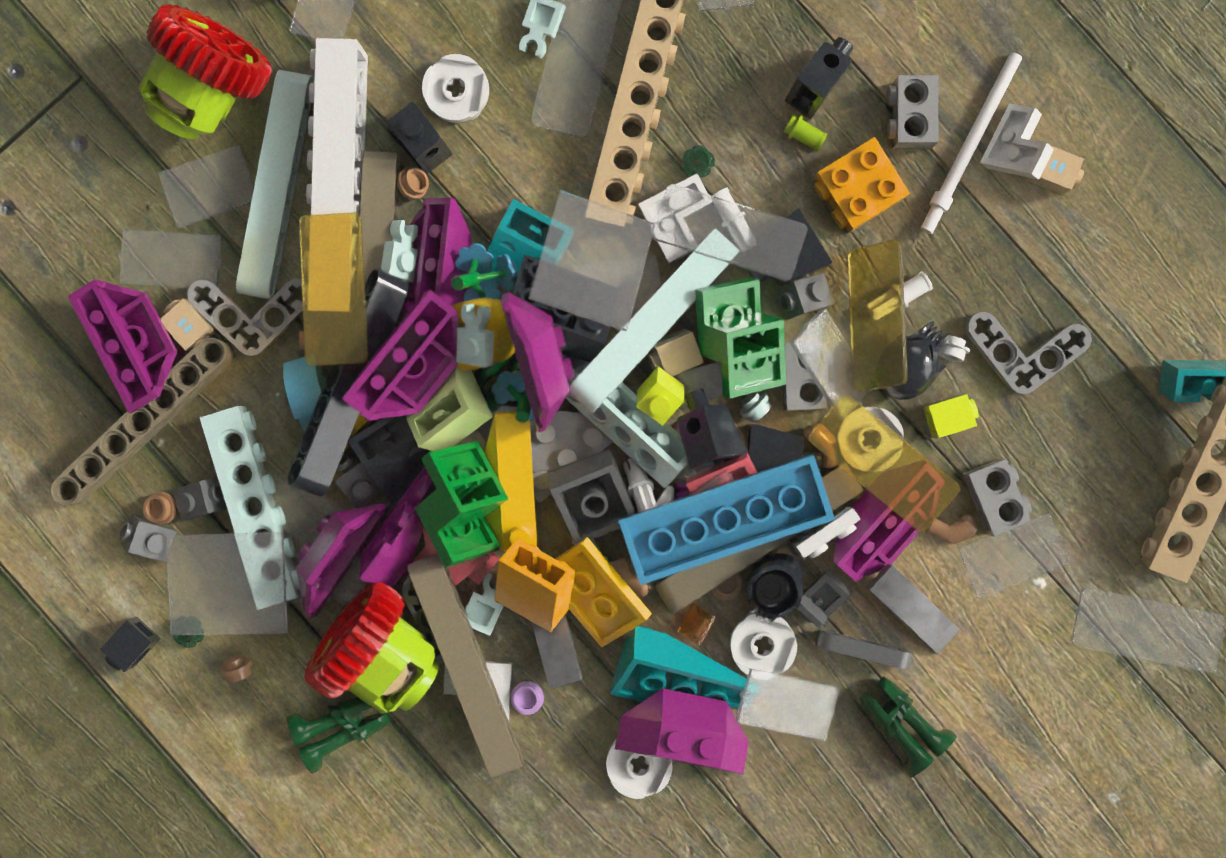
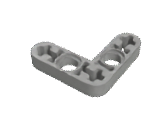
(257, 324)
(1017, 360)

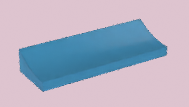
(726, 519)

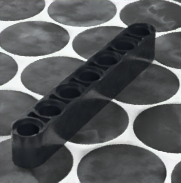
(332, 416)

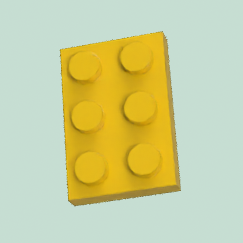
(600, 595)

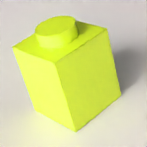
(660, 395)
(951, 415)

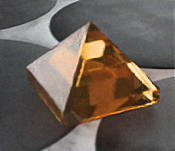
(696, 624)

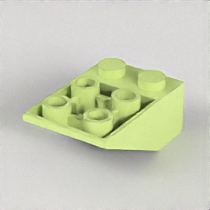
(450, 413)

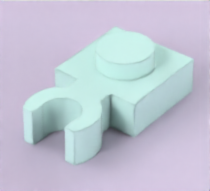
(541, 19)
(398, 255)
(473, 340)
(483, 610)

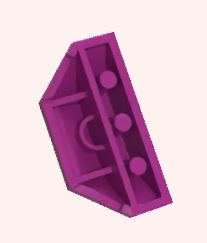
(438, 243)
(127, 339)
(539, 357)
(408, 363)
(876, 540)
(334, 552)
(684, 731)

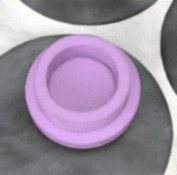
(527, 697)

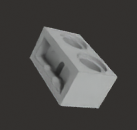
(921, 113)
(795, 378)
(989, 501)

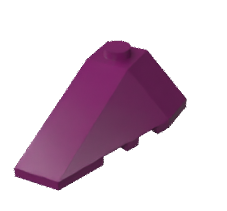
(397, 538)

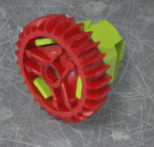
(198, 71)
(373, 653)

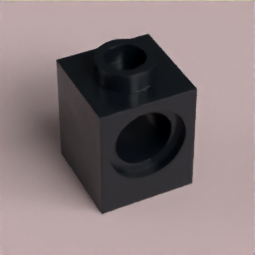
(129, 644)

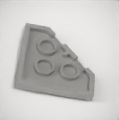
(564, 442)

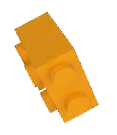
(860, 185)
(534, 584)

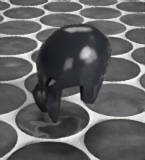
(921, 368)
(775, 587)

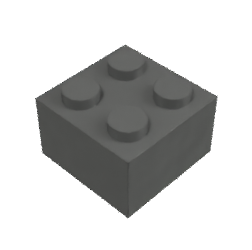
(591, 496)

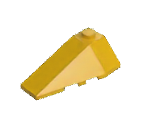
(511, 458)

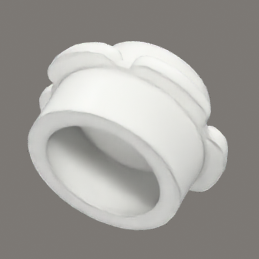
(954, 349)

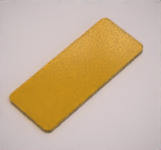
(333, 289)
(877, 316)
(884, 463)

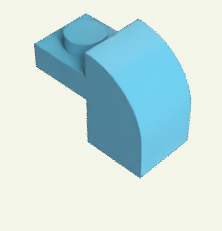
(303, 388)

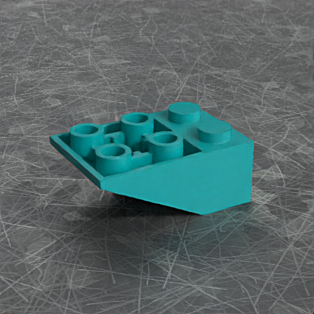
(519, 234)

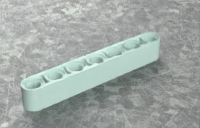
(274, 185)
(644, 330)

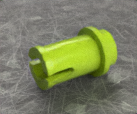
(805, 132)

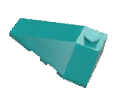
(659, 661)

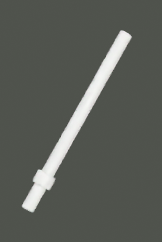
(942, 199)

